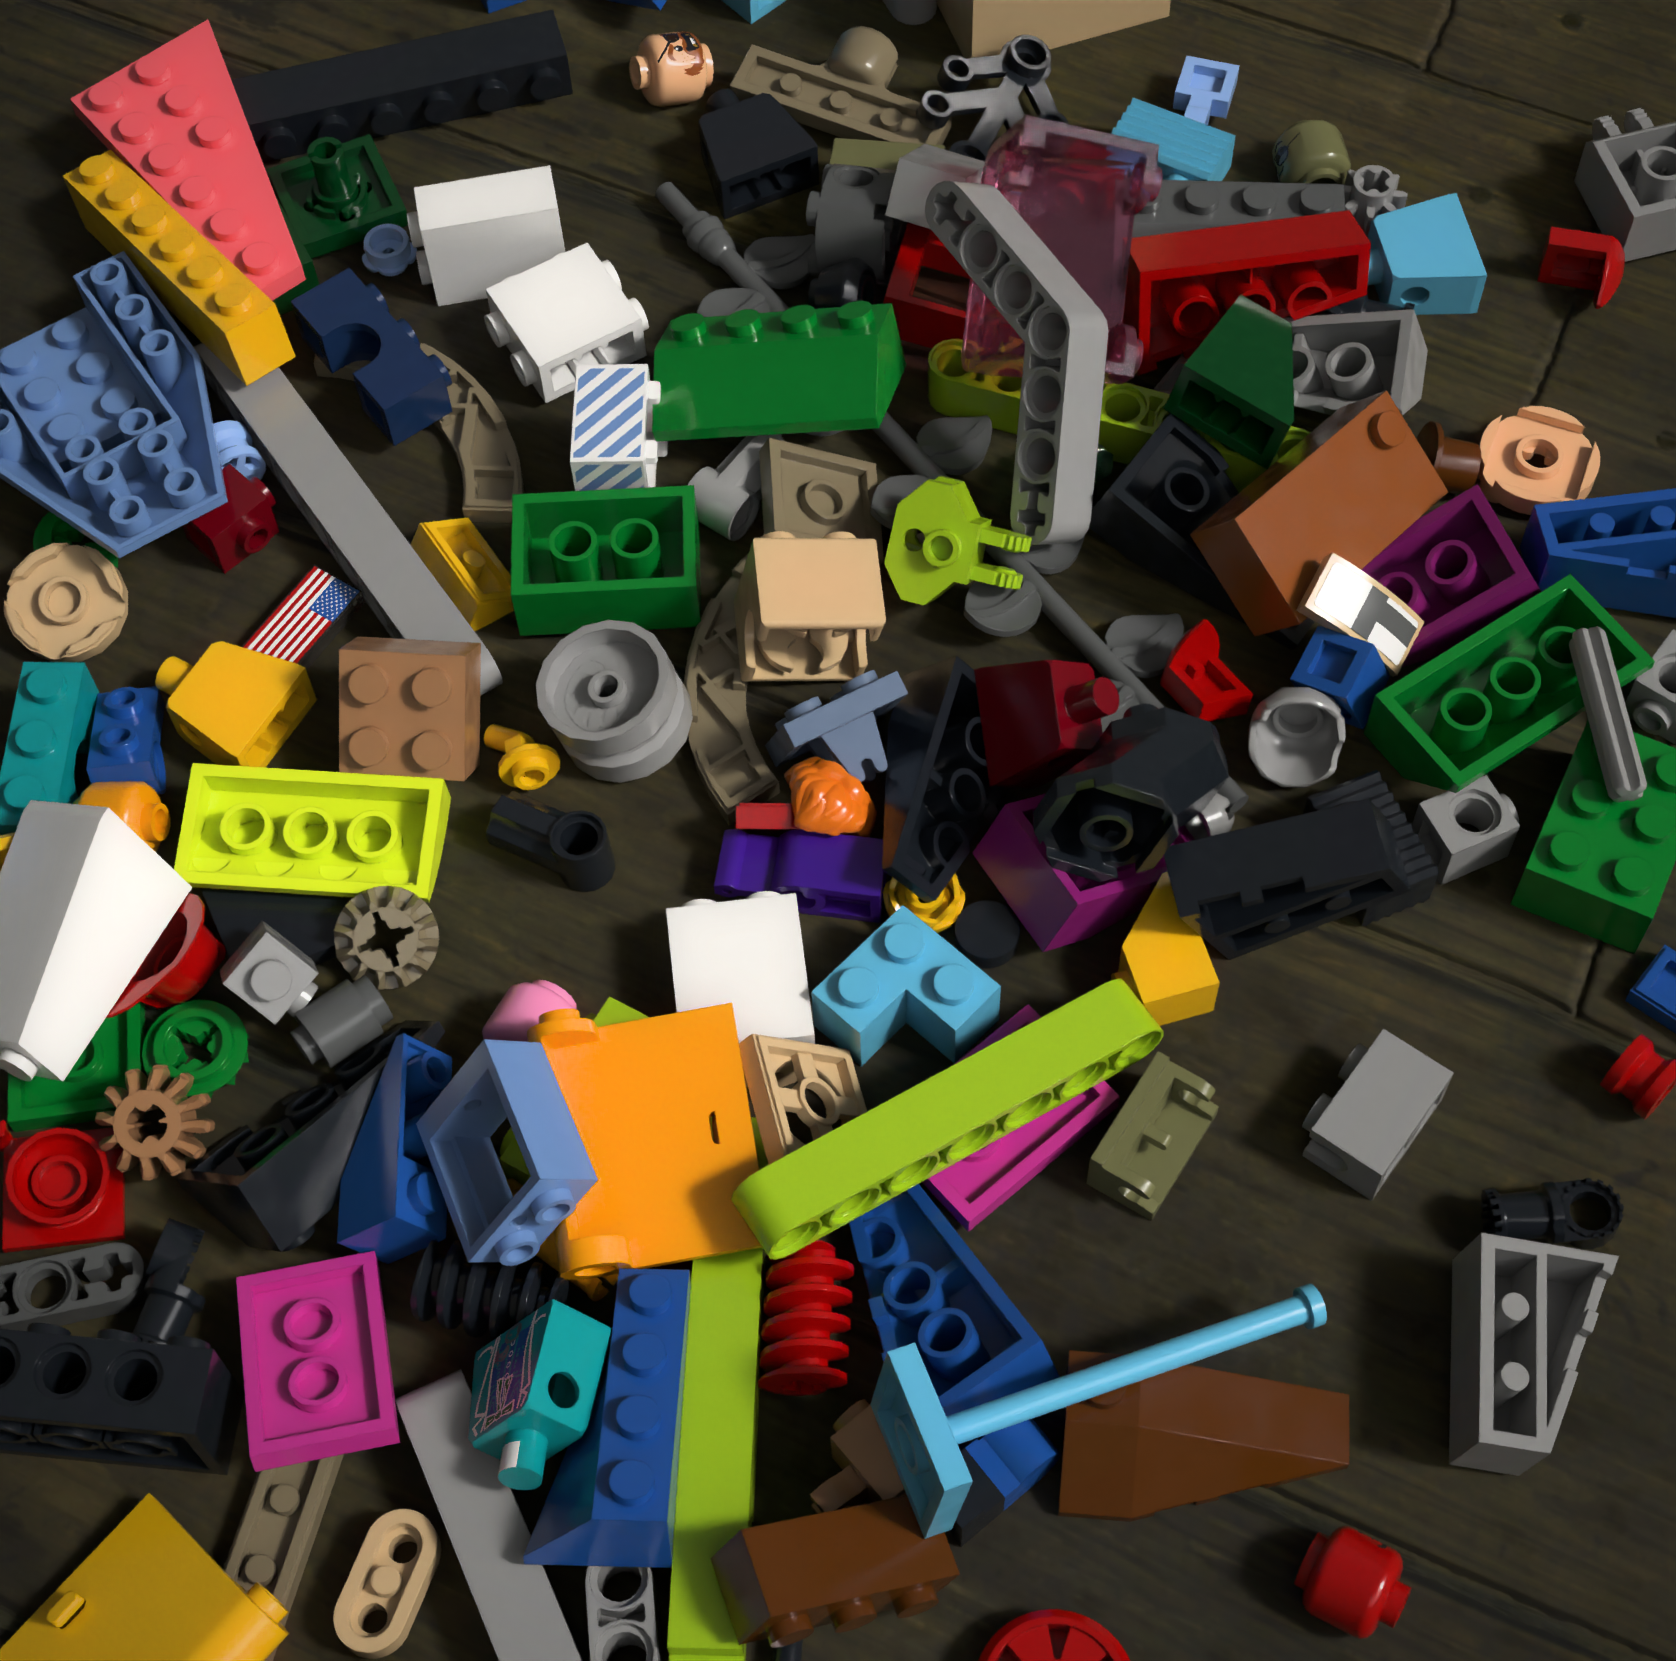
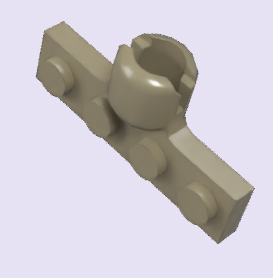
(844, 93)

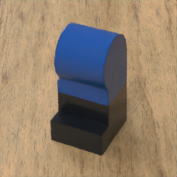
(1002, 1470)

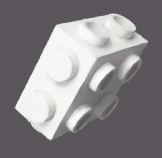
(563, 318)

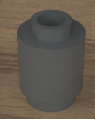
(340, 1021)

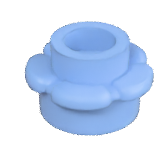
(388, 250)

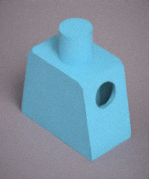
(1426, 258)

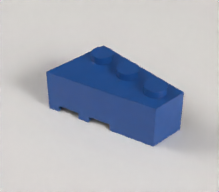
(1611, 545)

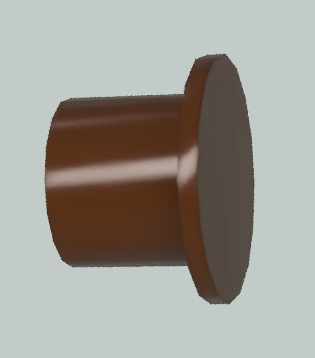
(1453, 459)

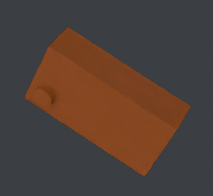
(1336, 491)

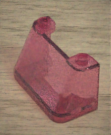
(1081, 201)

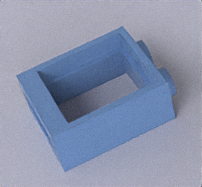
(496, 1084)

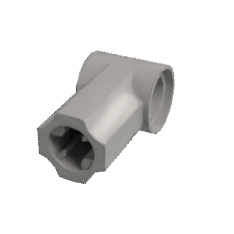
(732, 493)

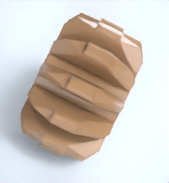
(129, 1125)

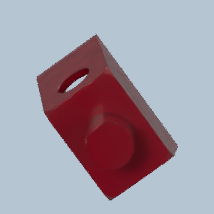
(1040, 718)

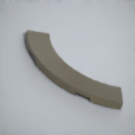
(477, 437)
(720, 726)

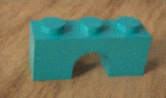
(46, 731)

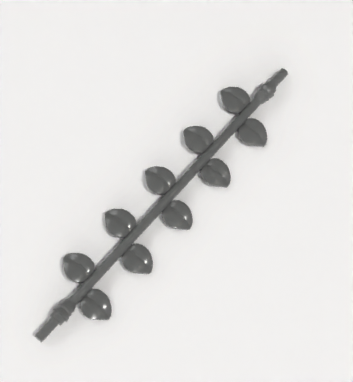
(955, 447)

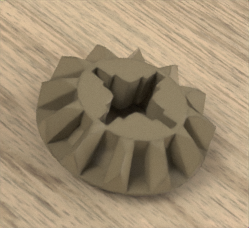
(398, 909)

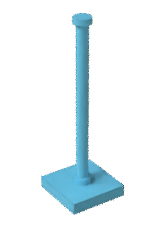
(927, 1441)

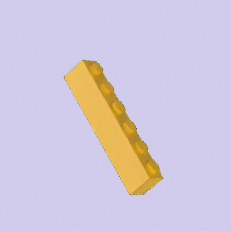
(181, 267)

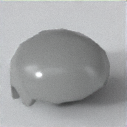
(1296, 737)

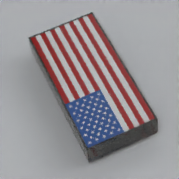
(307, 618)

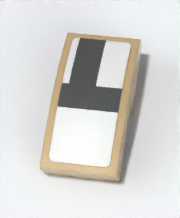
(1362, 608)

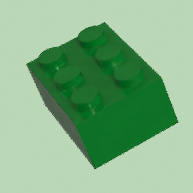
(605, 559)
(1603, 860)

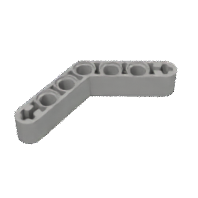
(1062, 355)

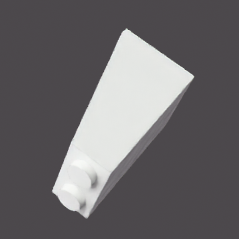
(74, 927)

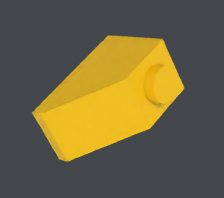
(1167, 961)

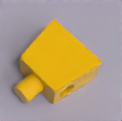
(236, 702)

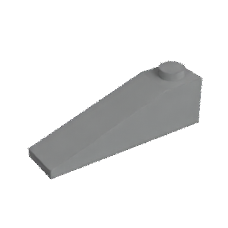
(1356, 357)

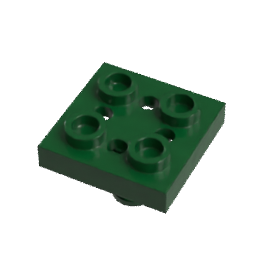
(333, 186)

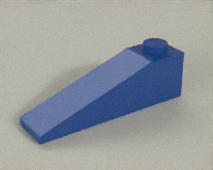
(940, 1296)

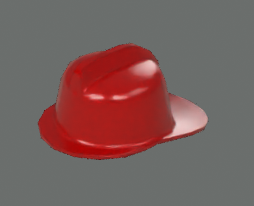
(176, 963)

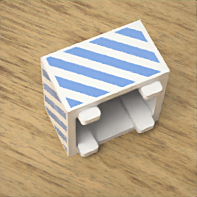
(614, 427)

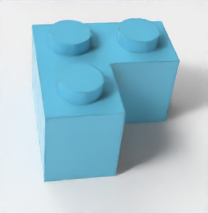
(904, 978)

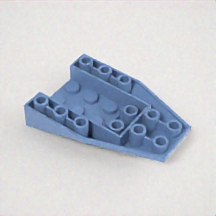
(111, 416)

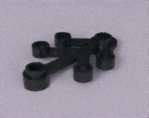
(1022, 63)

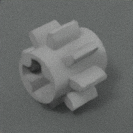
(1372, 193)

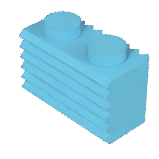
(1185, 146)

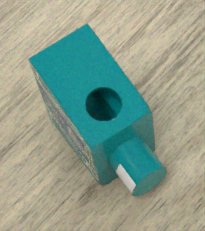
(536, 1390)

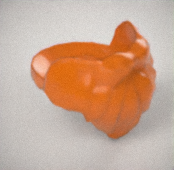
(829, 799)

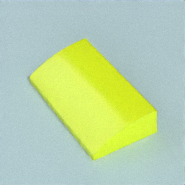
(311, 831)

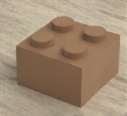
(409, 707)

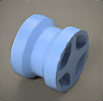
(236, 449)

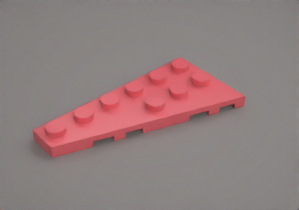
(189, 140)

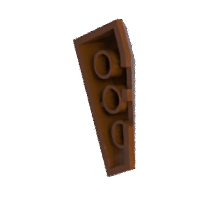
(1192, 1440)

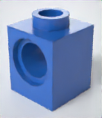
(1344, 670)

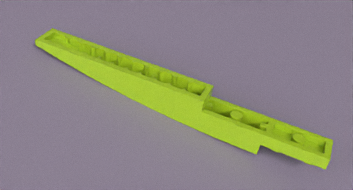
(716, 1444)

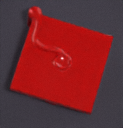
(60, 1189)

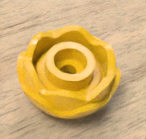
(936, 914)

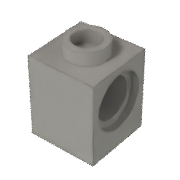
(1649, 701)
(1459, 850)

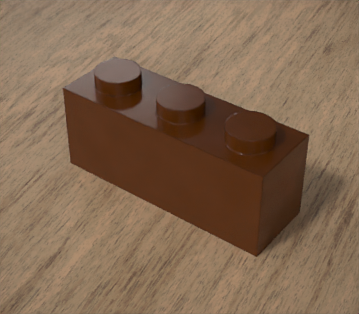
(831, 1571)

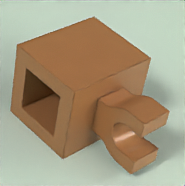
(864, 1463)

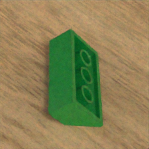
(777, 372)
(1495, 690)

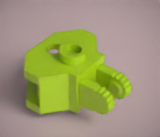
(951, 546)

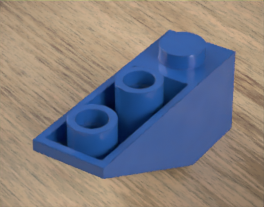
(389, 1186)

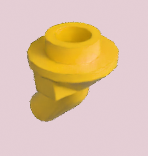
(526, 763)

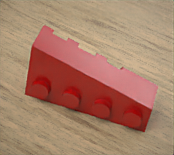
(1192, 277)

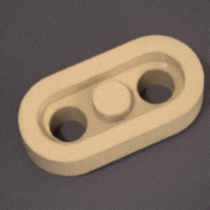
(385, 1585)

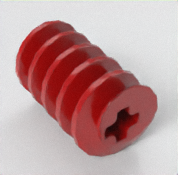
(803, 1322)

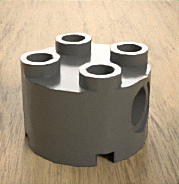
(853, 220)

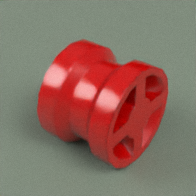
(1641, 1076)

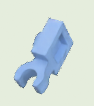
(1205, 88)

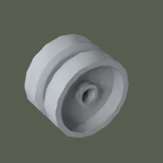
(614, 701)

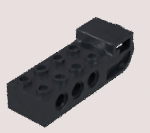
(117, 1399)

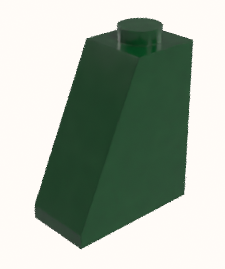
(1240, 382)

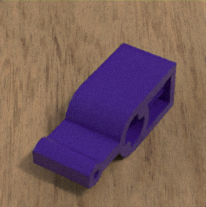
(827, 872)

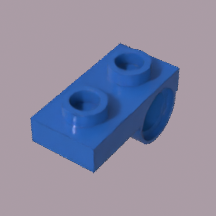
(128, 737)

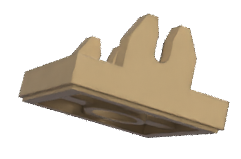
(777, 1062)

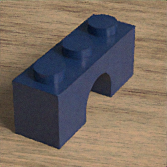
(353, 323)

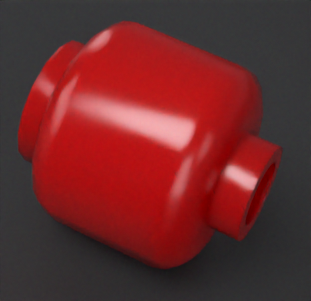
(1352, 1582)

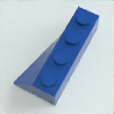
(620, 1479)

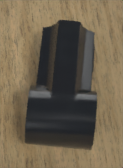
(552, 838)

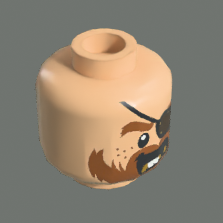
(671, 68)

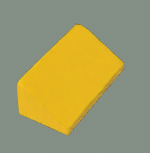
(465, 569)

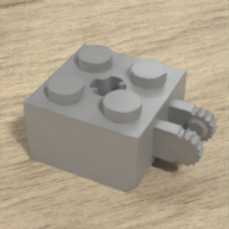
(1632, 183)

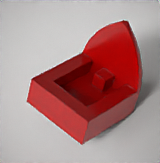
(1583, 262)
(1201, 680)

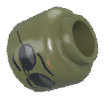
(1311, 154)

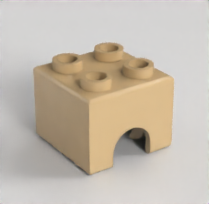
(808, 607)

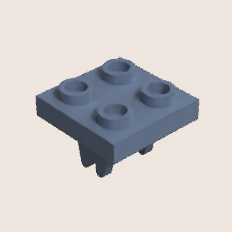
(843, 728)

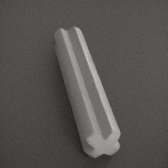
(1607, 714)

